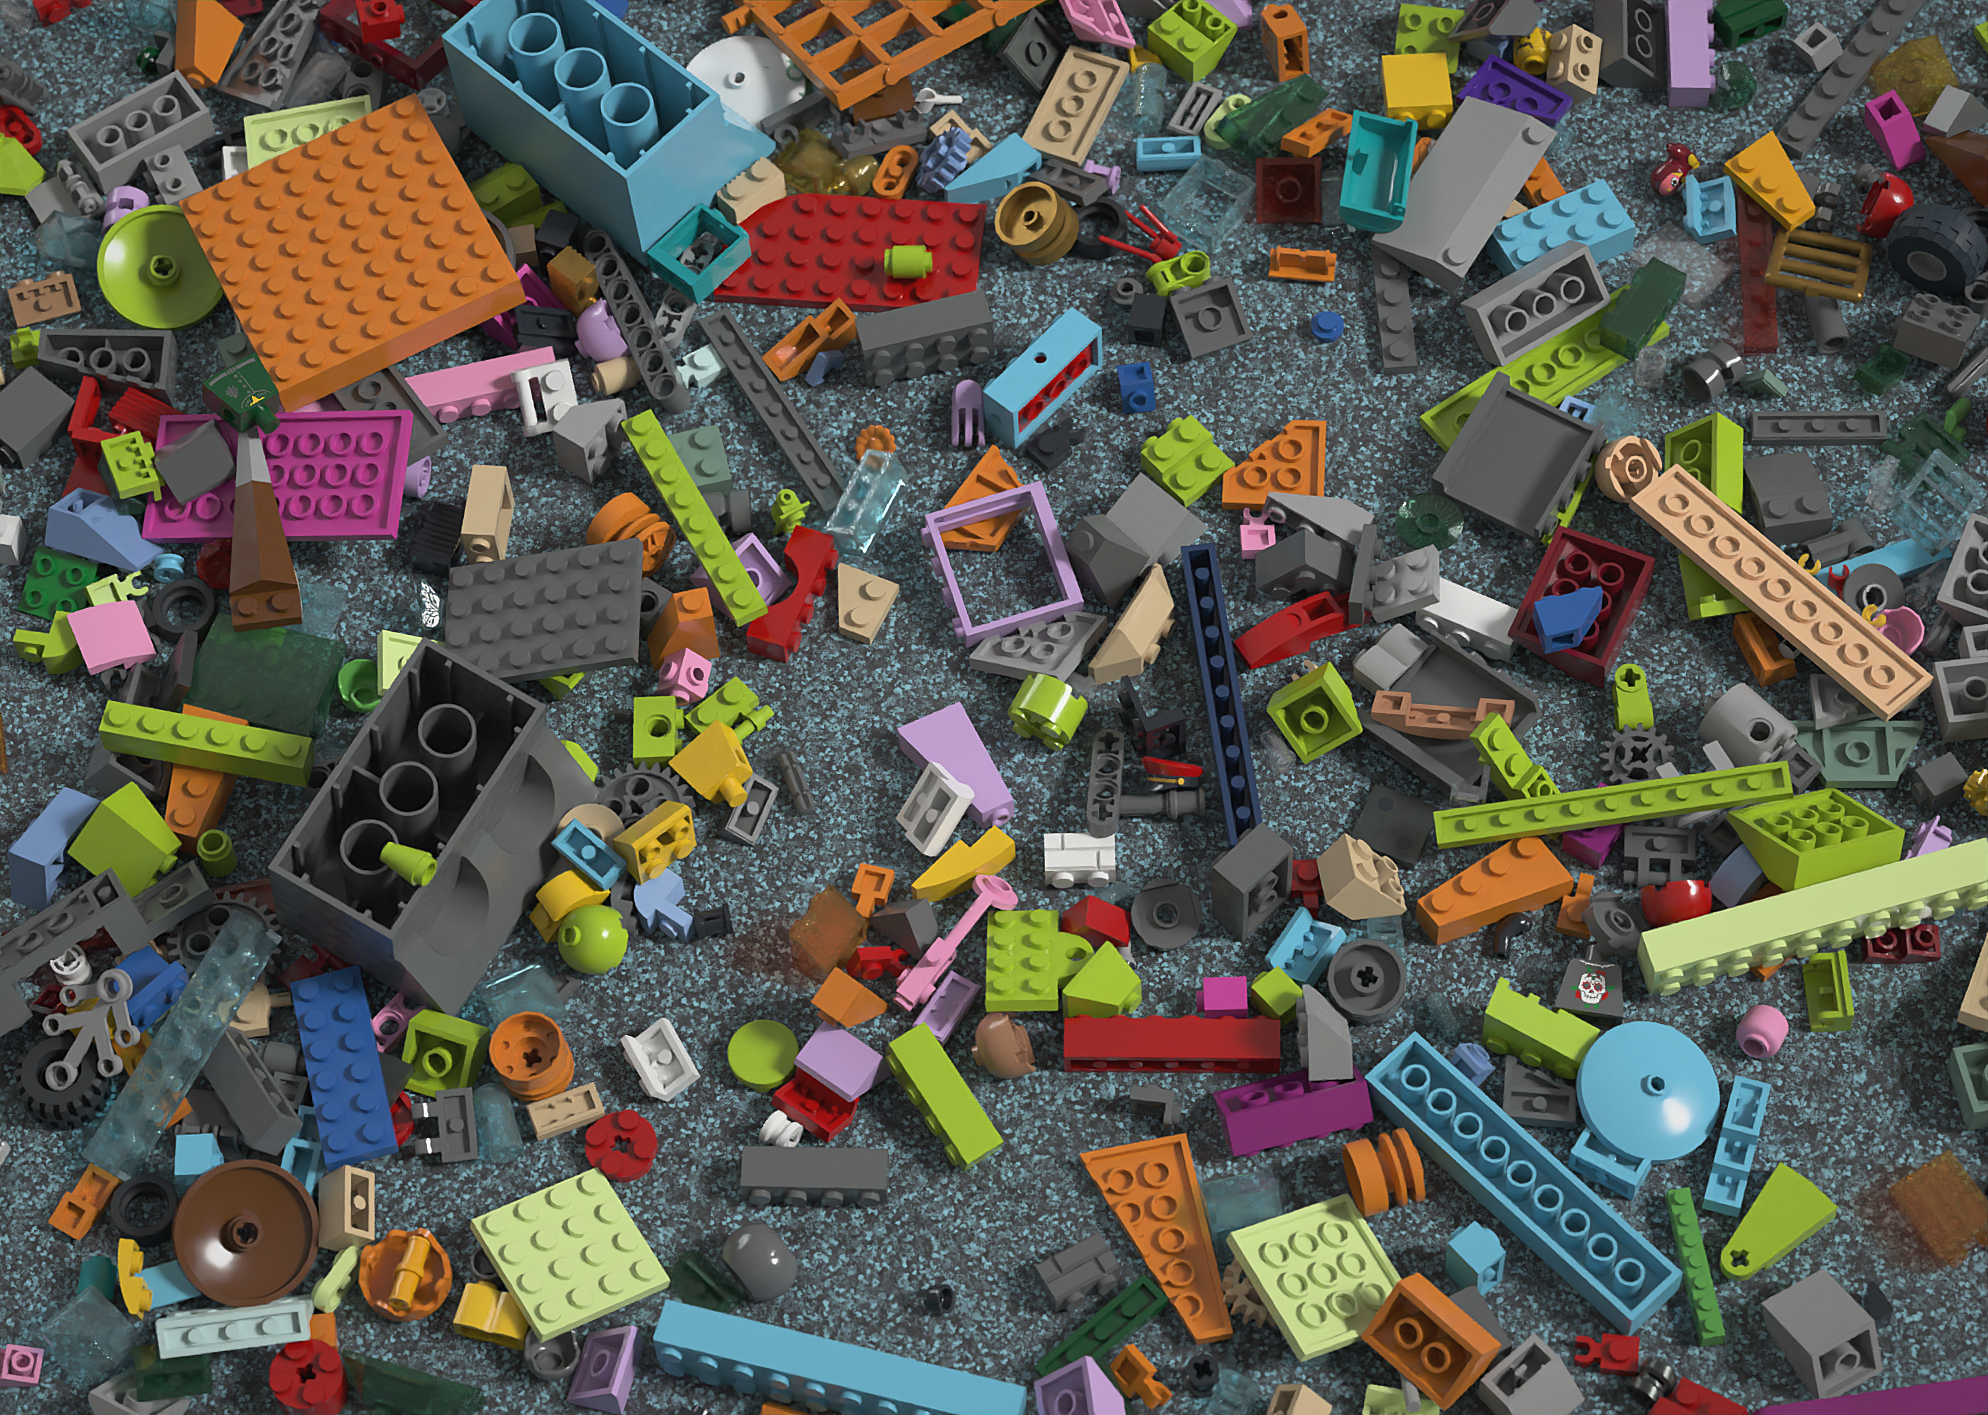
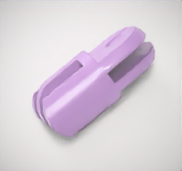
(968, 410)

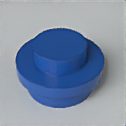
(1327, 326)

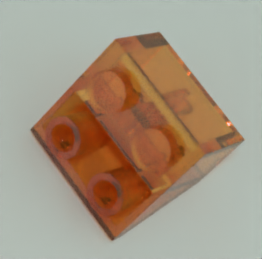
(826, 935)

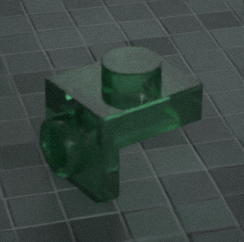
(1883, 370)

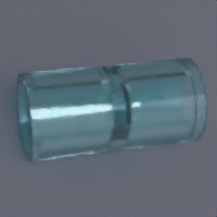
(1148, 98)
(498, 1123)

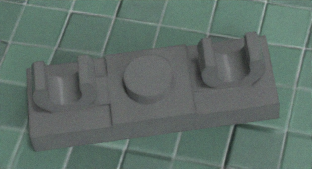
(799, 116)
(880, 134)

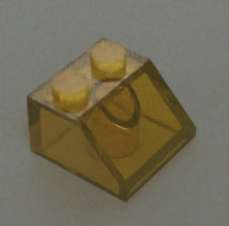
(1916, 73)

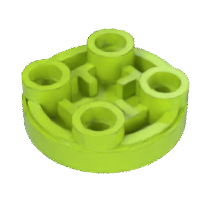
(763, 1054)

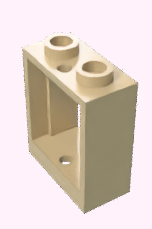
(487, 514)

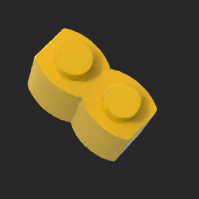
(491, 1316)

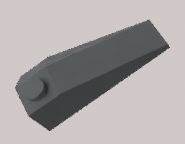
(113, 770)

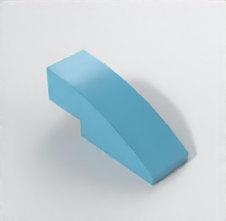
(304, 1152)

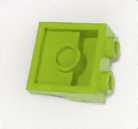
(1185, 460)

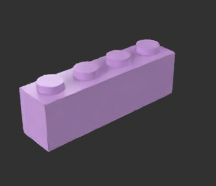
(1689, 52)

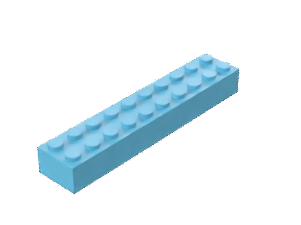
(1522, 1184)
(820, 1369)

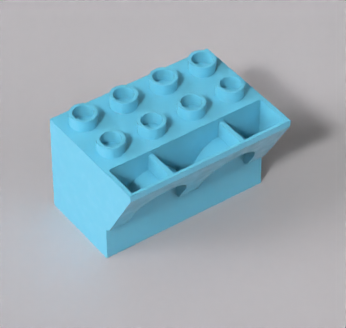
(597, 115)

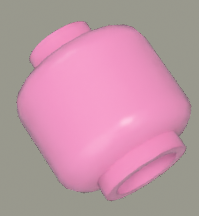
(1762, 1031)

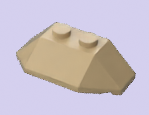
(1137, 632)

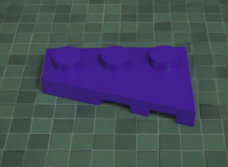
(1516, 90)

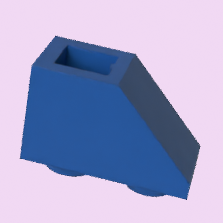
(1566, 618)

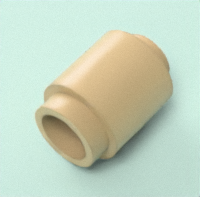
(616, 375)

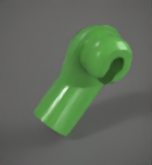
(1954, 417)

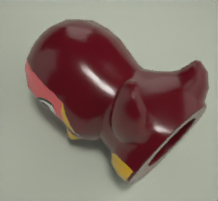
(1672, 173)

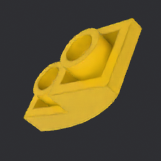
(134, 1289)

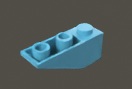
(995, 172)

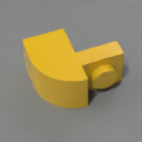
(562, 896)

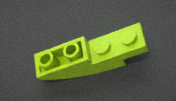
(1509, 763)

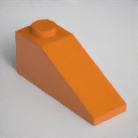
(846, 1001)

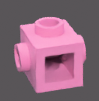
(684, 676)

